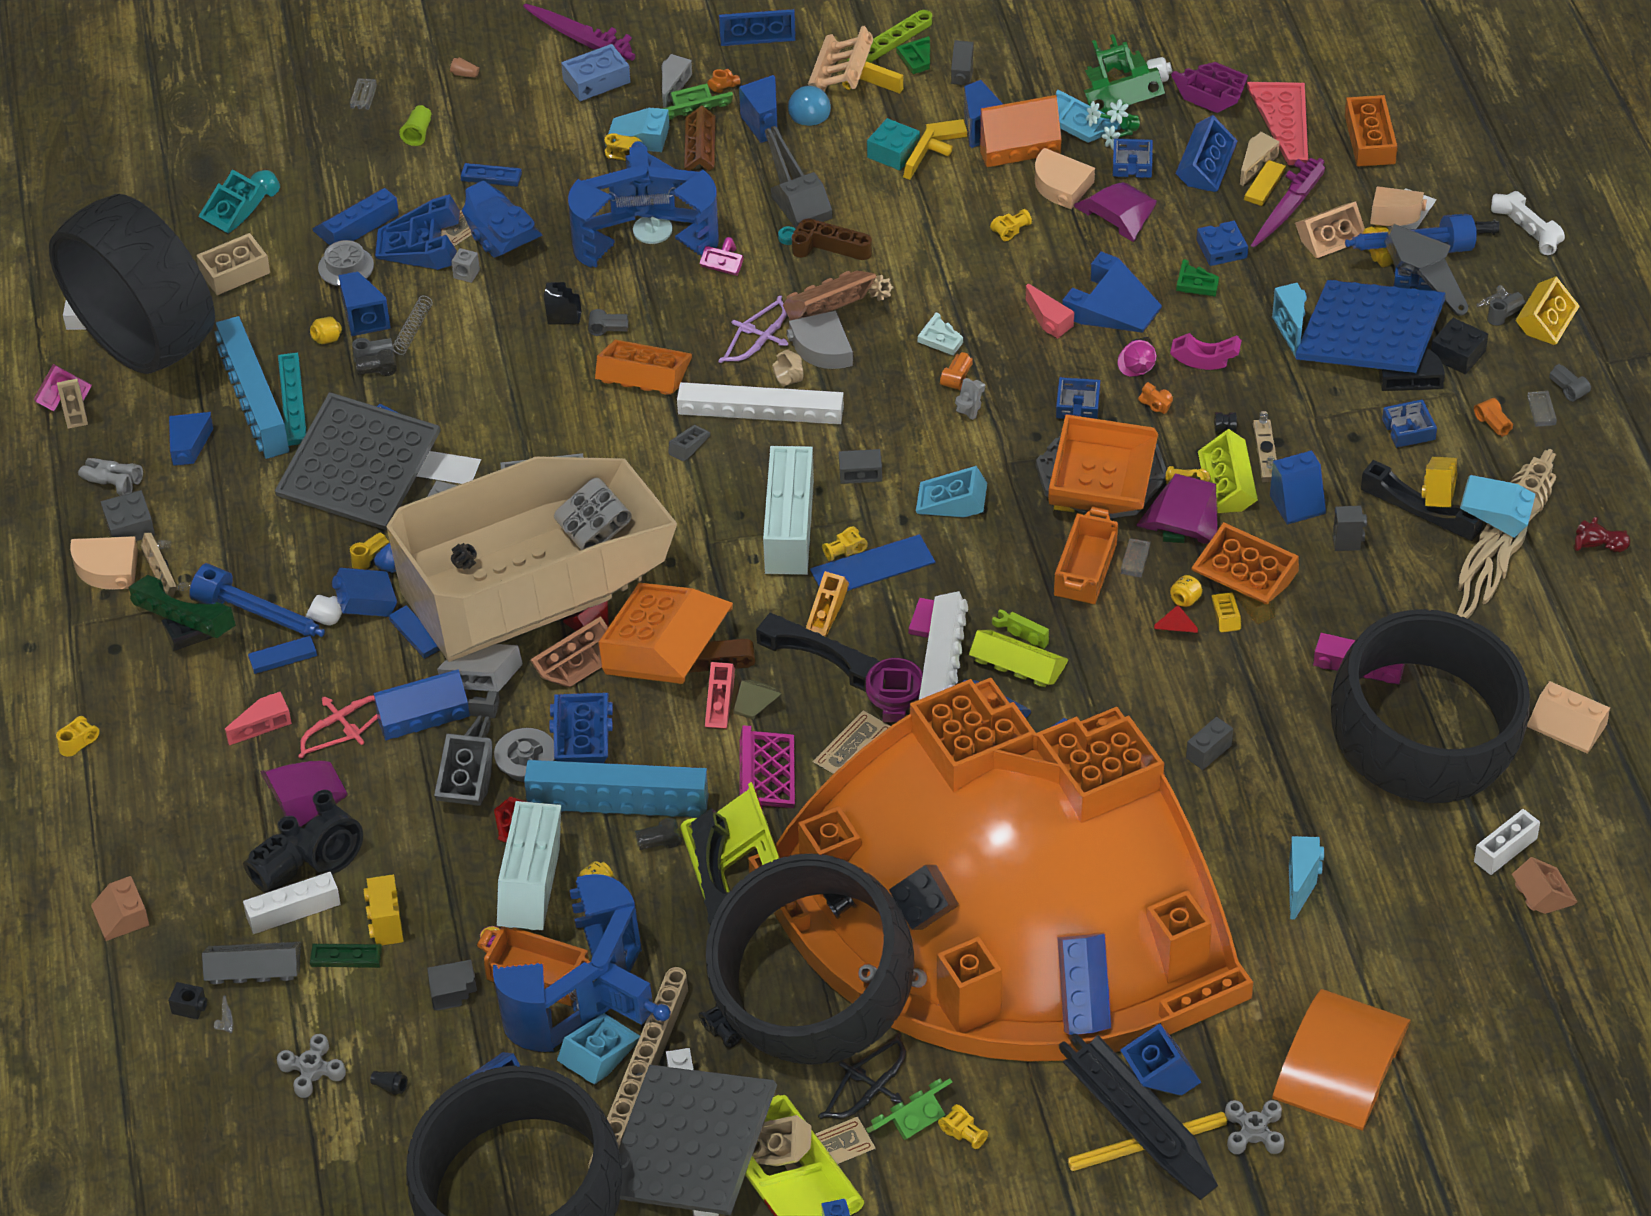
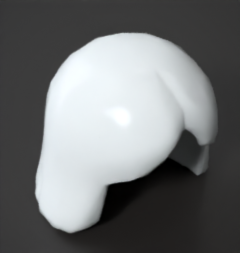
(325, 610)

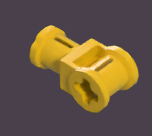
(1009, 225)
(1202, 473)
(846, 544)
(961, 1125)

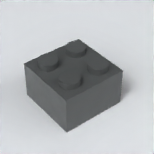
(128, 516)

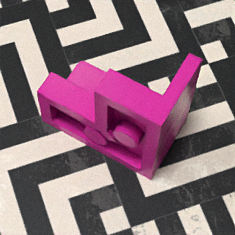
(48, 392)

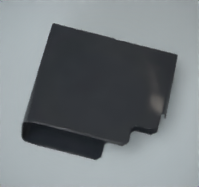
(561, 304)

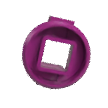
(898, 675)

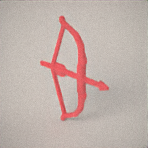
(350, 730)

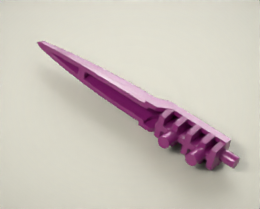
(583, 33)
(1297, 191)

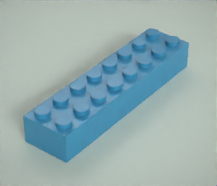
(251, 387)
(618, 788)

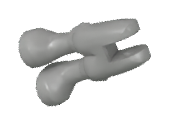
(112, 472)

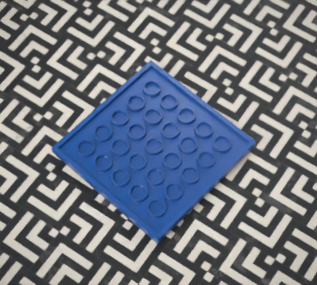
(1371, 326)

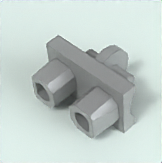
(970, 397)

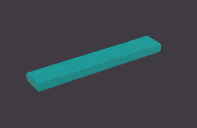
(292, 398)

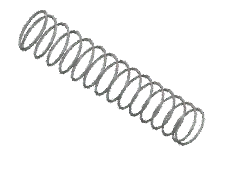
(419, 299)

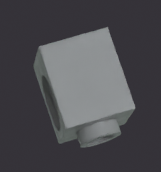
(465, 265)

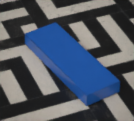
(491, 174)
(413, 631)
(282, 654)

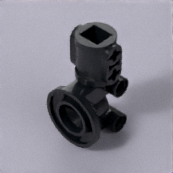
(325, 844)

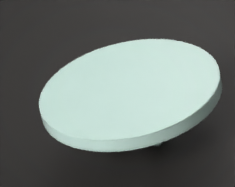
(652, 230)

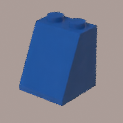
(976, 96)
(759, 106)
(363, 305)
(1298, 487)
(1160, 1062)

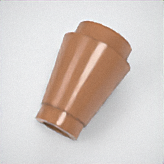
(463, 68)

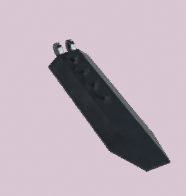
(1140, 1113)

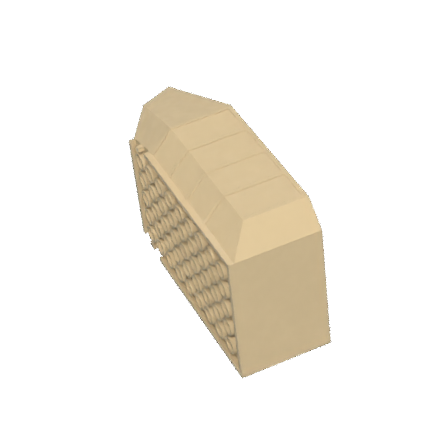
(524, 560)

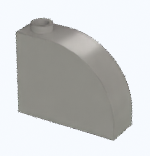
(821, 341)
(486, 668)

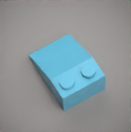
(648, 125)
(1289, 313)
(953, 494)
(1498, 503)
(1303, 870)
(597, 1048)

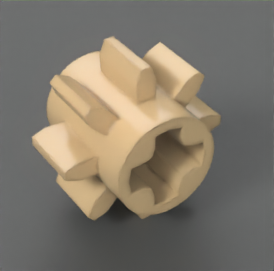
(880, 288)

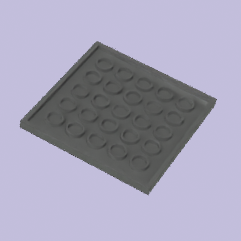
(357, 460)
(692, 1138)

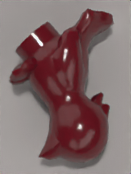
(1596, 535)

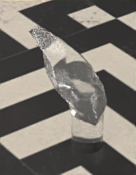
(1501, 294)
(227, 1020)

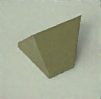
(753, 698)

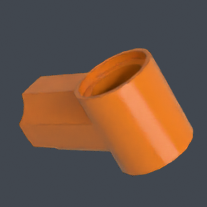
(956, 373)
(1492, 413)

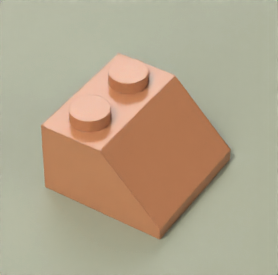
(1543, 886)
(119, 909)

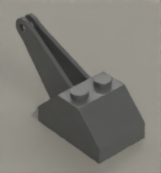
(802, 196)
(1426, 257)
(466, 765)

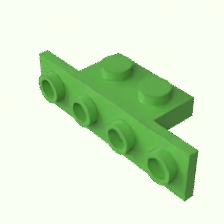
(690, 99)
(916, 1114)

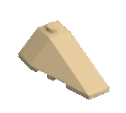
(783, 1141)

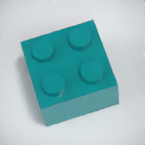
(892, 144)

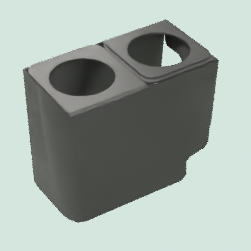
(451, 984)

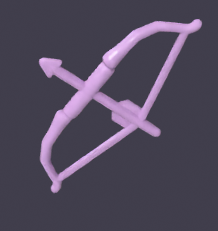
(748, 328)

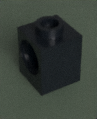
(187, 1000)

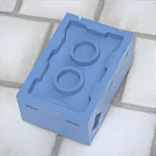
(595, 72)

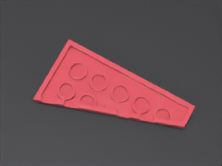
(1285, 115)

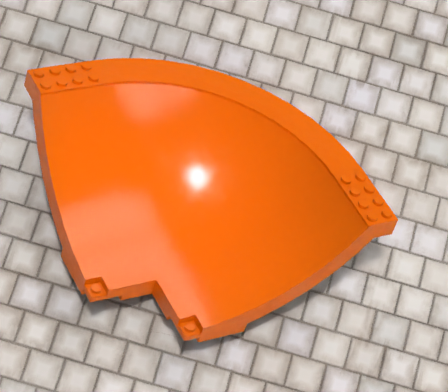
(1037, 846)

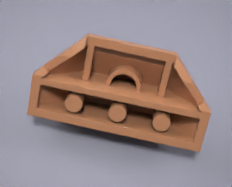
(573, 656)

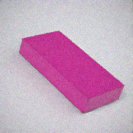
(922, 618)

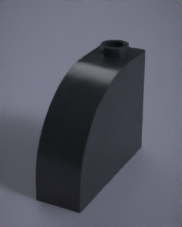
(1428, 376)

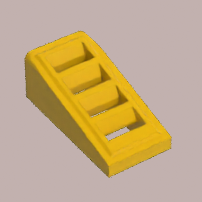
(1226, 614)

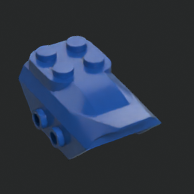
(496, 220)
(581, 727)

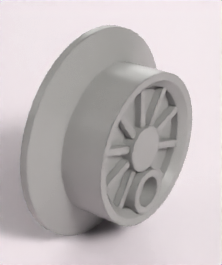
(344, 258)
(520, 746)

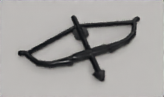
(858, 1074)

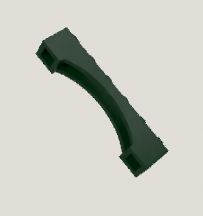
(207, 618)

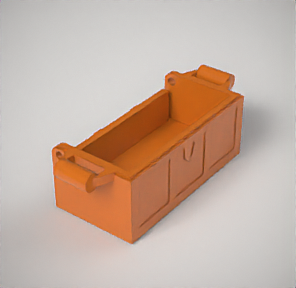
(1086, 556)
(522, 947)

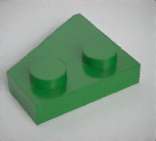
(915, 54)
(1196, 280)

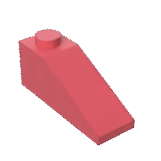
(1050, 314)
(719, 695)
(261, 717)

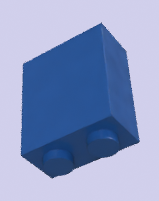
(364, 592)

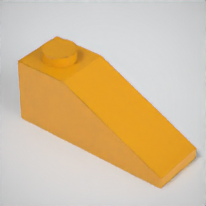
(827, 603)

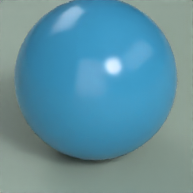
(809, 106)

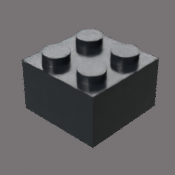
(1459, 345)
(924, 897)

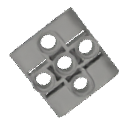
(592, 514)

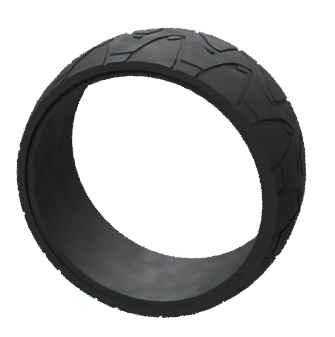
(132, 283)
(1446, 644)
(758, 898)
(505, 1097)

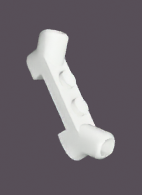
(1514, 206)

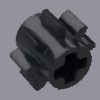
(463, 556)

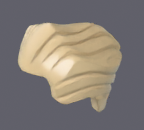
(788, 368)

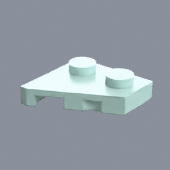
(940, 336)

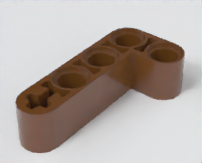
(831, 238)
(737, 652)

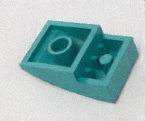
(232, 202)

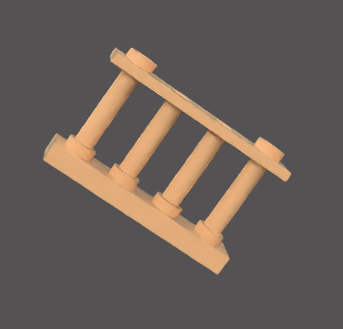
(830, 54)

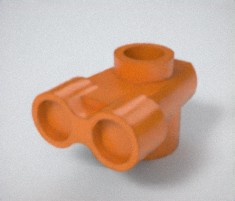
(722, 79)
(1157, 400)

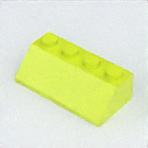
(1230, 470)
(1017, 656)

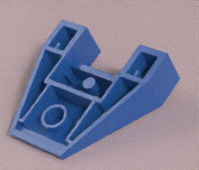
(417, 235)
(1116, 301)

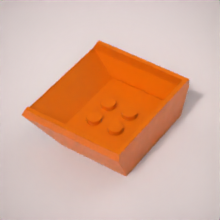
(1102, 465)
(661, 632)

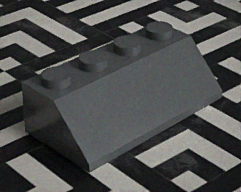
(251, 961)

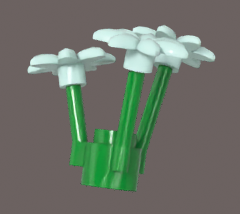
(1127, 121)

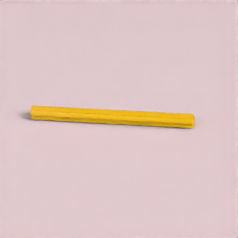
(1131, 1145)

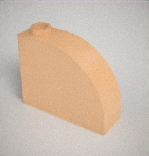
(1062, 178)
(1397, 206)
(106, 561)

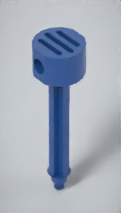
(1453, 230)
(215, 585)

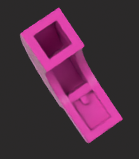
(1204, 355)

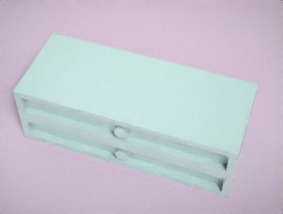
(788, 510)
(529, 865)

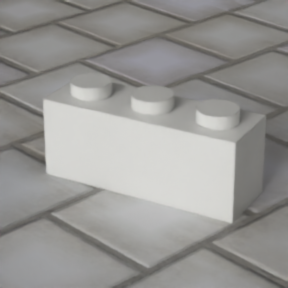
(1506, 841)

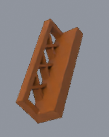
(702, 138)

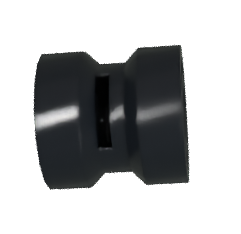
(1225, 421)

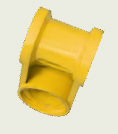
(619, 147)
(75, 736)

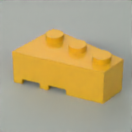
(1440, 481)
(383, 910)

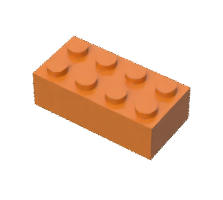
(1370, 130)

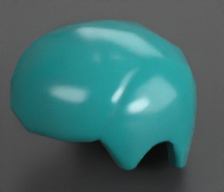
(267, 180)

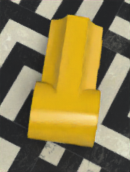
(363, 553)

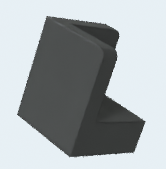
(484, 706)

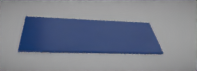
(878, 562)

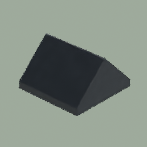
(181, 635)

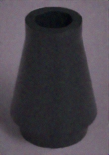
(390, 1081)

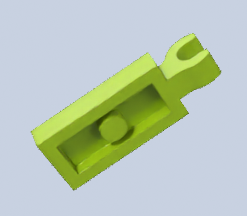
(1022, 628)

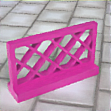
(748, 764)

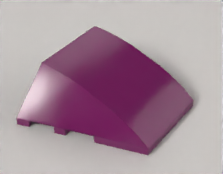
(1211, 86)
(1121, 206)
(1184, 508)
(297, 783)

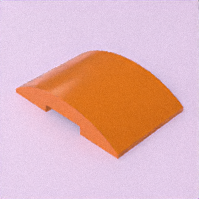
(1340, 1058)

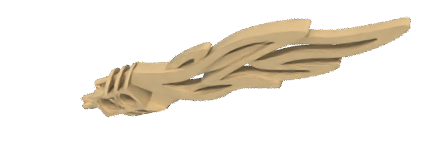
(1532, 477)

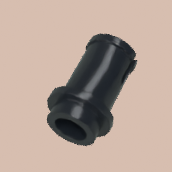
(1487, 227)

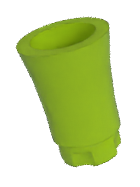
(416, 126)

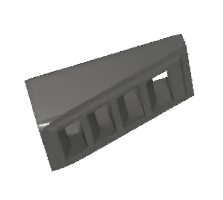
(686, 443)

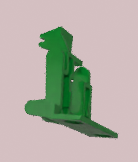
(1128, 89)

